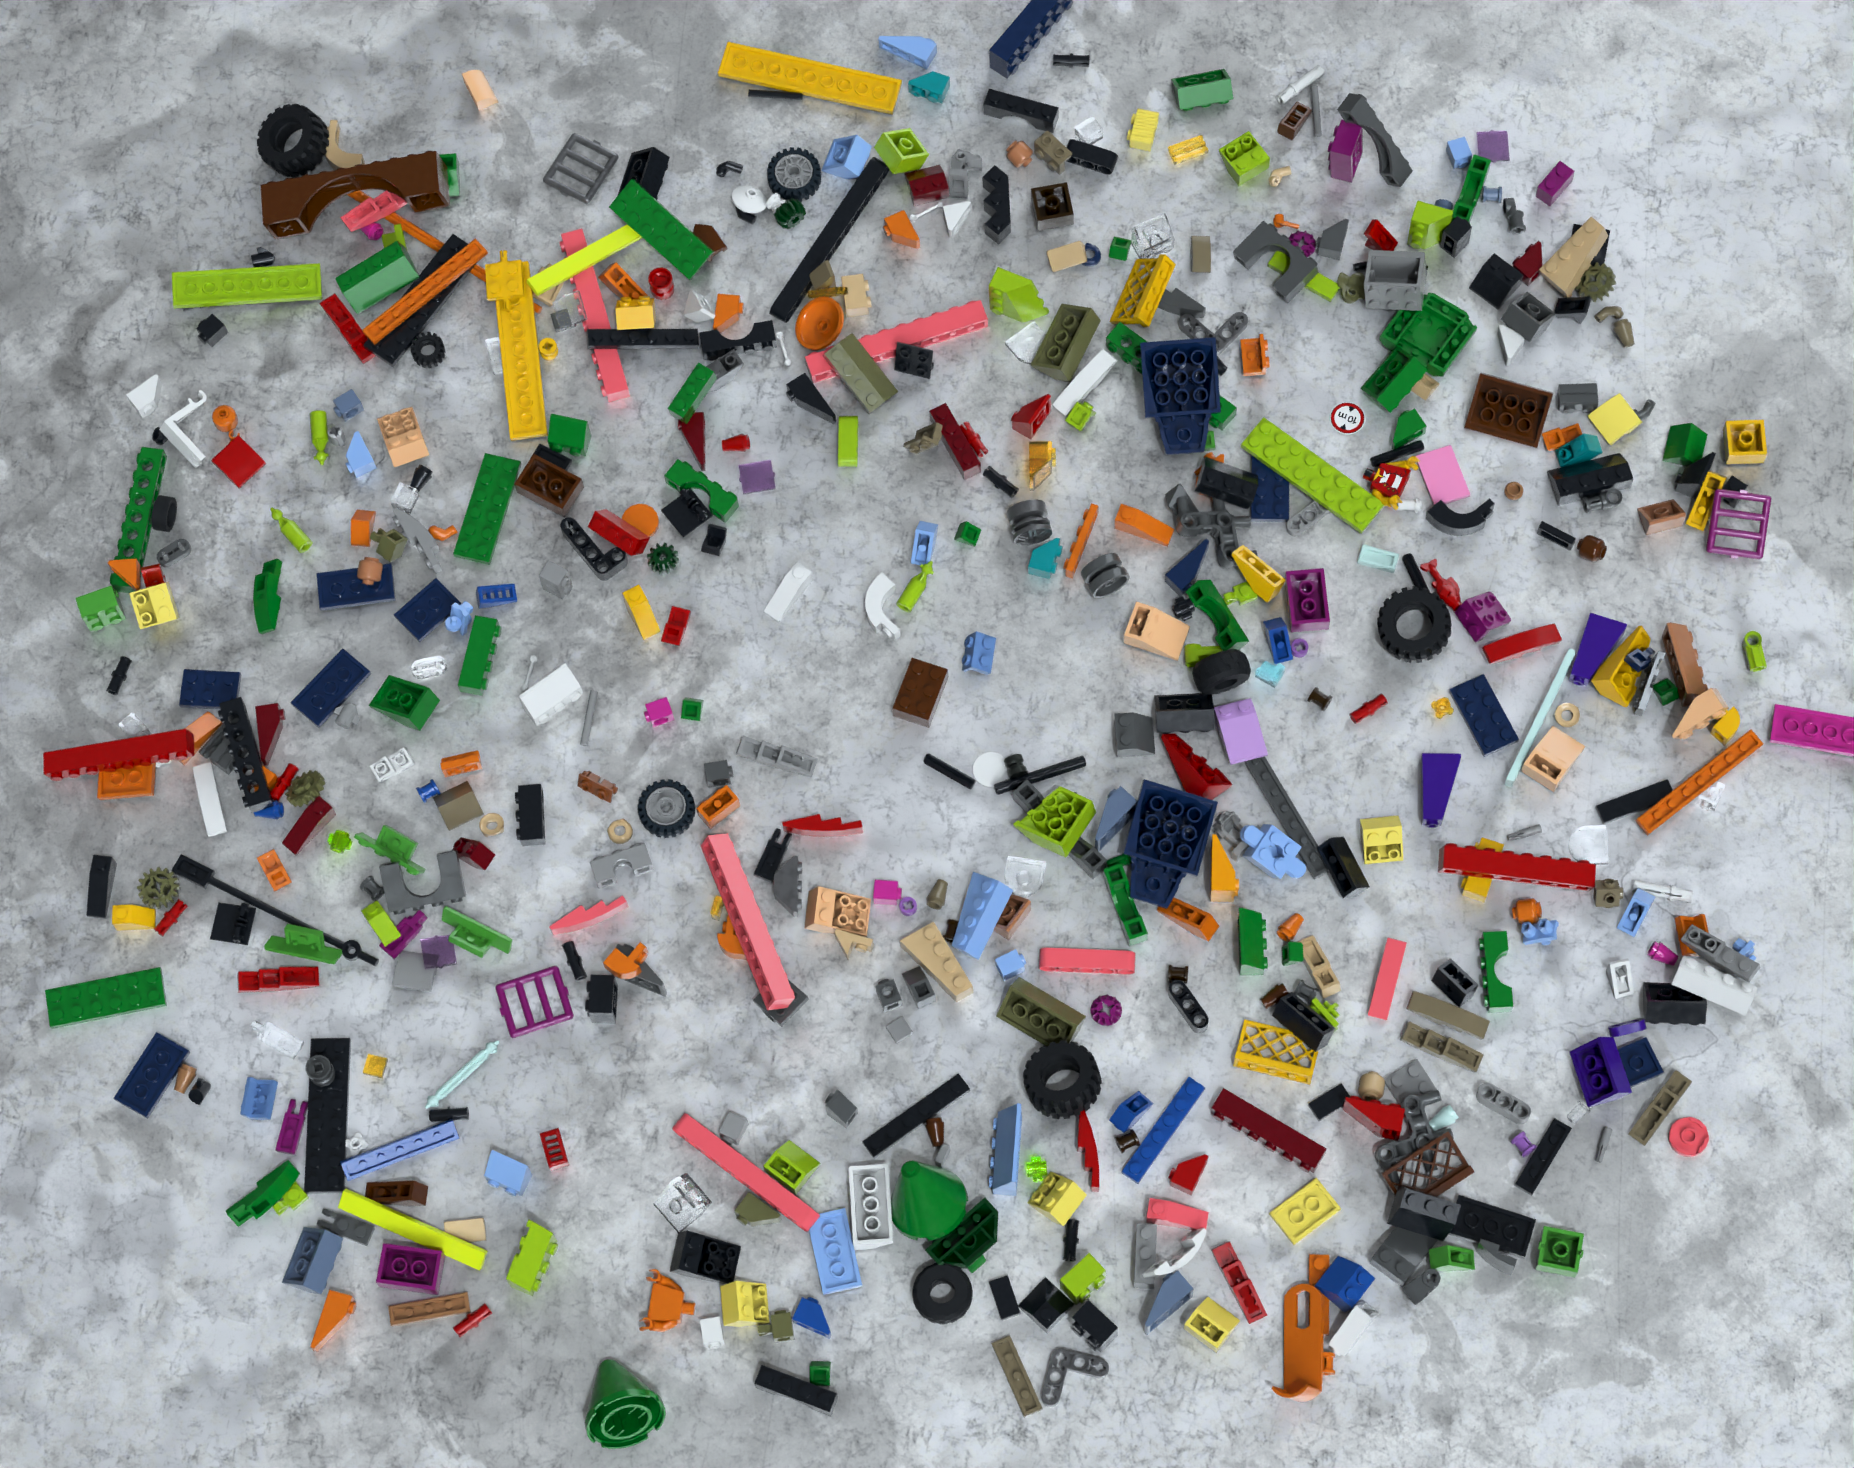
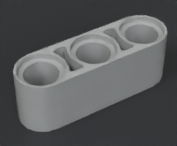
(1498, 1094)

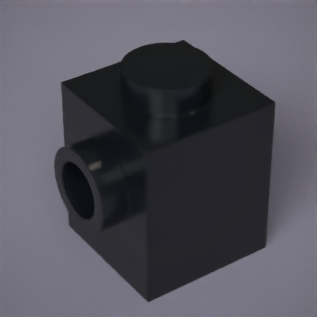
(211, 330)
(1735, 485)

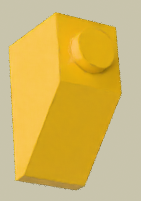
(133, 917)

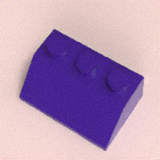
(1600, 1071)

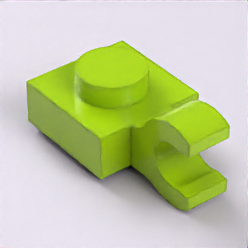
(1241, 593)
(292, 1198)

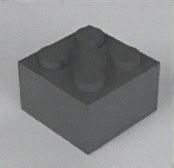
(1528, 316)

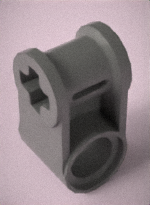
(1420, 1288)

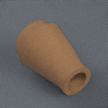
(184, 1078)

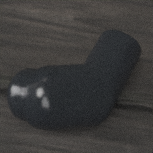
(728, 166)
(750, 218)

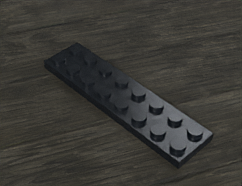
(398, 341)
(328, 1120)

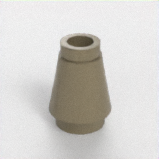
(1624, 332)
(937, 895)

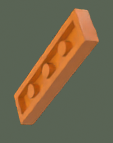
(1083, 534)
(1317, 1266)

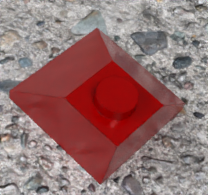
(1031, 416)

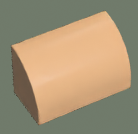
(479, 89)

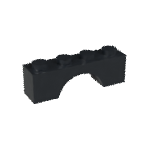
(1001, 104)
(760, 338)
(796, 1389)

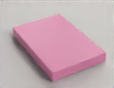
(1442, 475)

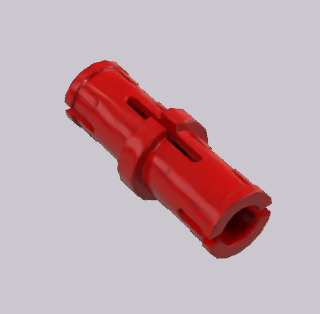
(974, 439)
(1368, 708)
(283, 782)
(170, 917)
(472, 1320)

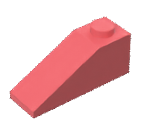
(1175, 1215)

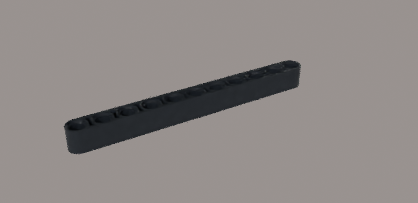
(830, 238)

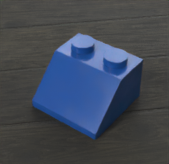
(1344, 1283)

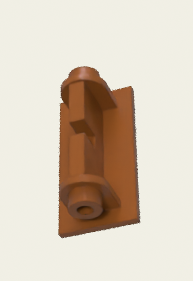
(590, 782)

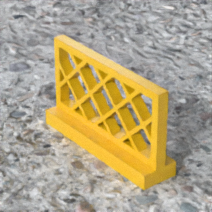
(1149, 295)
(1268, 1065)

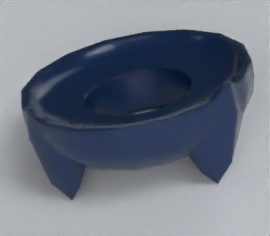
(1096, 259)

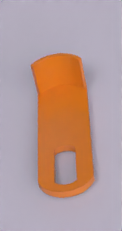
(1302, 1347)

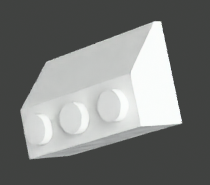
(550, 695)

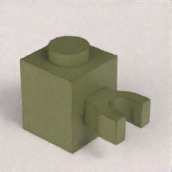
(390, 543)
(780, 1327)

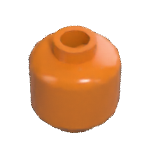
(225, 418)
(1527, 911)

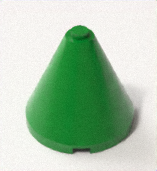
(927, 1201)
(621, 1408)

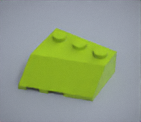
(1015, 297)
(1058, 821)
(533, 1259)

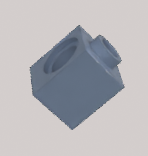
(347, 405)

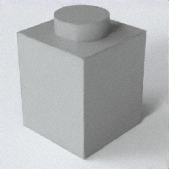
(733, 1128)

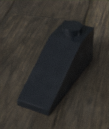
(806, 396)
(100, 885)

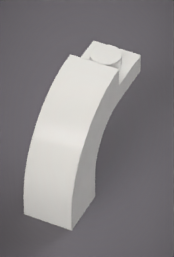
(876, 596)

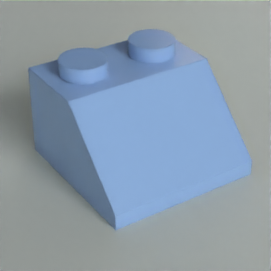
(847, 157)
(507, 1174)

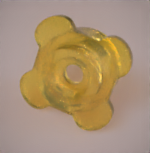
(1444, 702)

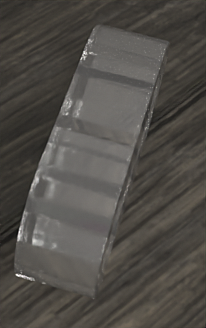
(428, 668)

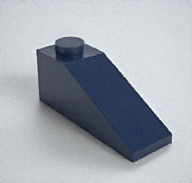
(1185, 573)

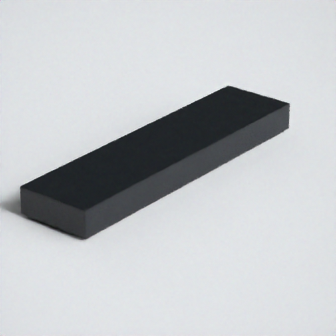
(1633, 802)
(1543, 1156)

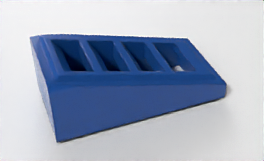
(487, 590)

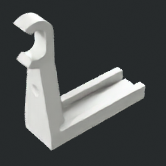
(178, 438)

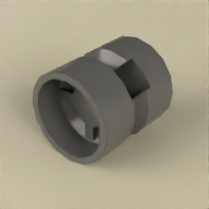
(320, 1070)

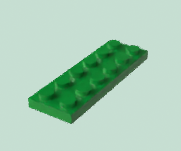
(661, 229)
(487, 509)
(105, 998)

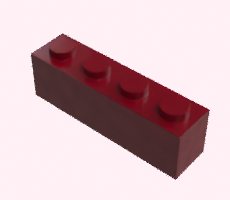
(956, 442)

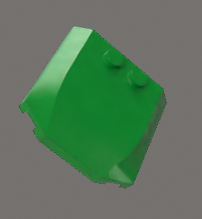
(1430, 335)

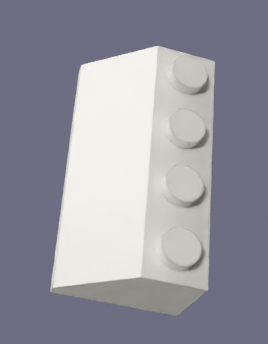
(1714, 985)
(870, 1206)

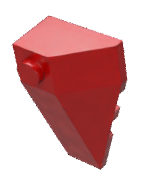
(1193, 771)

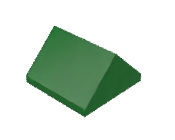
(1684, 444)

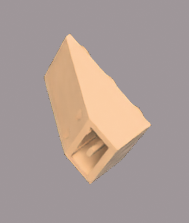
(403, 436)
(1155, 631)
(1702, 709)
(1552, 758)
(837, 910)

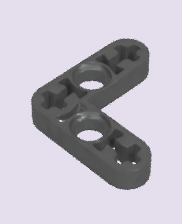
(1229, 325)
(1069, 1365)

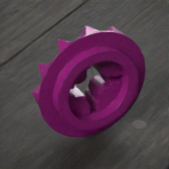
(1309, 241)
(1103, 1018)

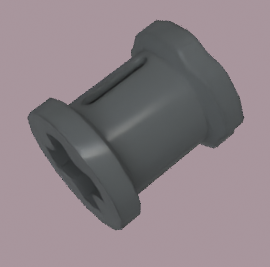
(372, 888)
(1306, 992)

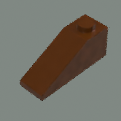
(397, 1193)

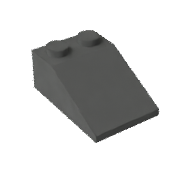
(647, 978)
(1402, 1254)

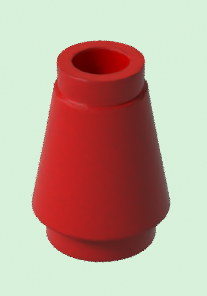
(737, 443)

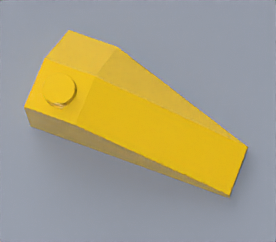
(1615, 677)

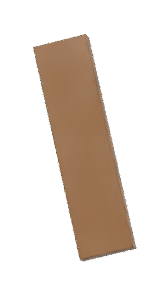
(429, 1309)

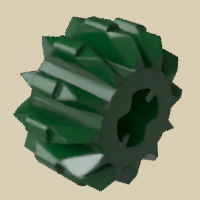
(790, 213)
(668, 562)

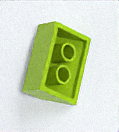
(1428, 225)

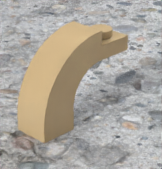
(335, 156)

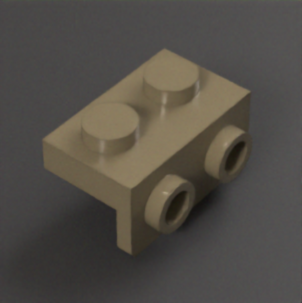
(1052, 152)
(925, 439)

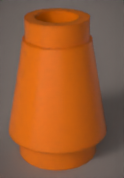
(1290, 927)

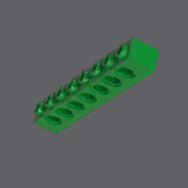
(1122, 334)
(147, 457)

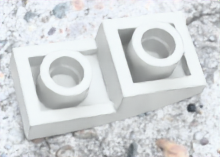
(392, 765)

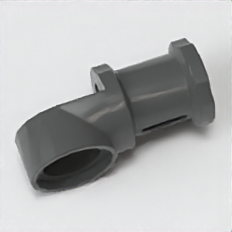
(1515, 216)
(1601, 501)

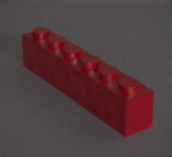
(1268, 1130)

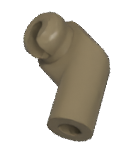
(1609, 311)

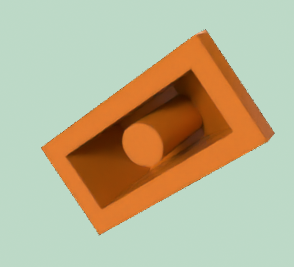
(901, 230)
(727, 311)

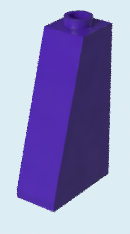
(1596, 645)
(1437, 780)

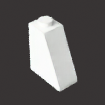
(1353, 1328)

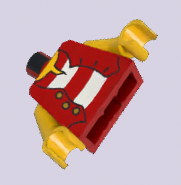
(1390, 480)

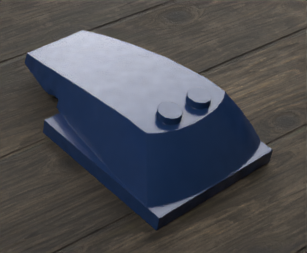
(1181, 390)
(1166, 841)

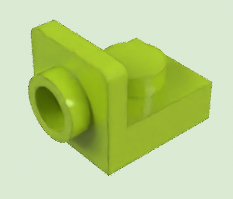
(1080, 415)

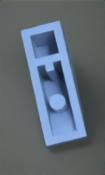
(911, 48)

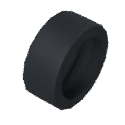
(164, 513)

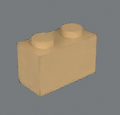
(856, 300)

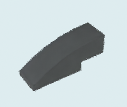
(1181, 304)

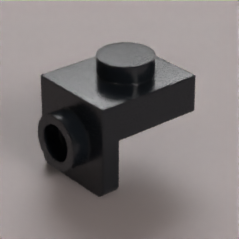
(714, 540)

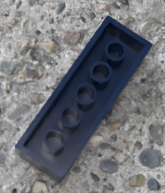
(1025, 34)

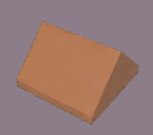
(1661, 516)
(1012, 916)

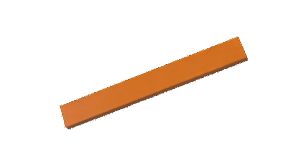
(424, 291)
(1699, 782)

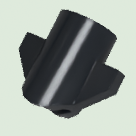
(263, 258)
(199, 1091)

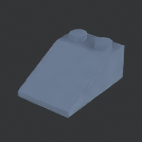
(1116, 814)
(1172, 1295)

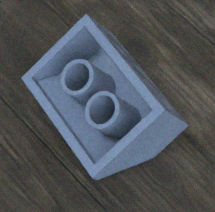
(313, 1260)

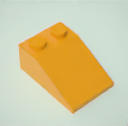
(1223, 880)

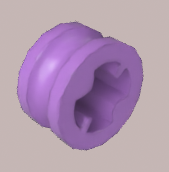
(1301, 653)
(909, 912)

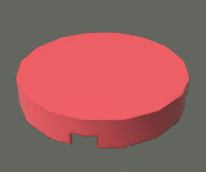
(1688, 1136)

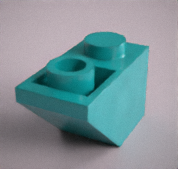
(930, 86)
(1579, 450)
(1044, 559)

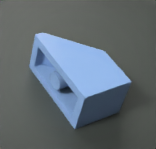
(359, 457)
(924, 543)
(1636, 912)

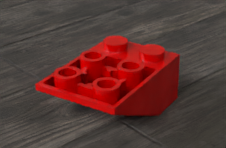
(1380, 1119)

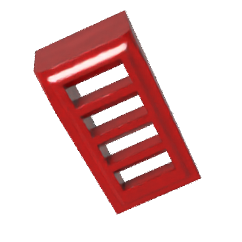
(557, 1164)

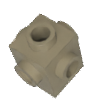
(1607, 893)

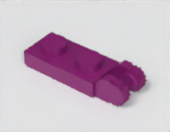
(291, 1129)

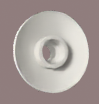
(749, 199)

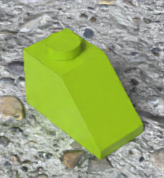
(380, 923)

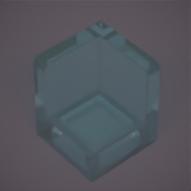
(1270, 674)

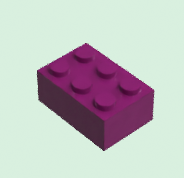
(1345, 151)
(1307, 600)
(410, 1269)

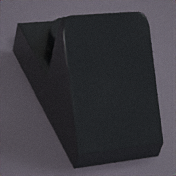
(1573, 307)

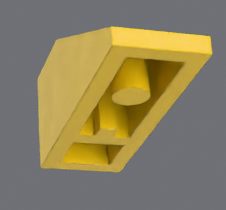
(1703, 505)
(1259, 575)

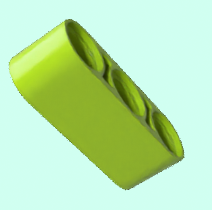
(848, 441)

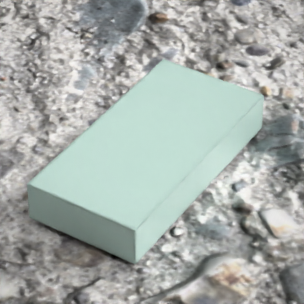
(1378, 558)

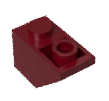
(1530, 263)
(473, 853)

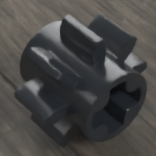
(1183, 608)

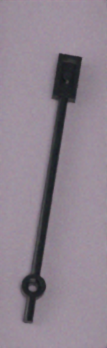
(203, 877)

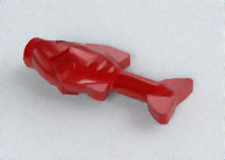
(1446, 589)

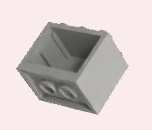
(1395, 280)

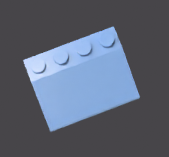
(1006, 1151)

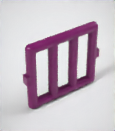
(1717, 511)
(531, 1025)

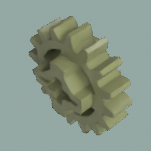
(1596, 282)
(305, 788)
(151, 890)

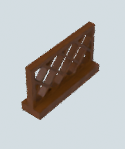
(1440, 1184)

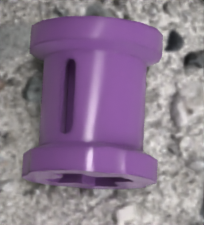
(1523, 1144)

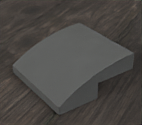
(1490, 1254)

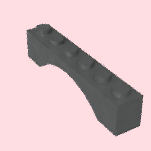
(1392, 164)
(1082, 853)

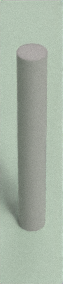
(1316, 111)
(588, 718)

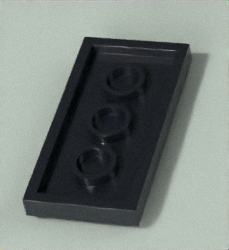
(1494, 1224)

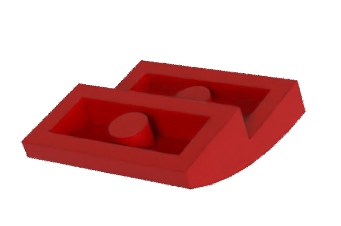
(238, 461)

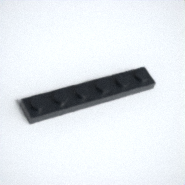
(642, 339)
(916, 1116)

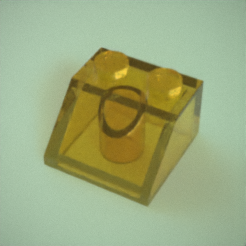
(1041, 460)

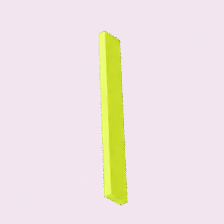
(583, 259)
(412, 1229)

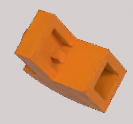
(729, 941)
(624, 966)

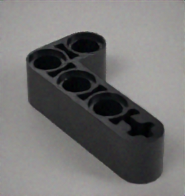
(590, 547)

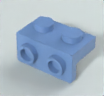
(978, 653)
(258, 1099)

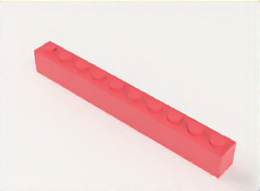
(919, 333)
(608, 360)
(747, 922)

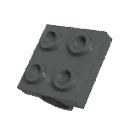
(781, 1016)

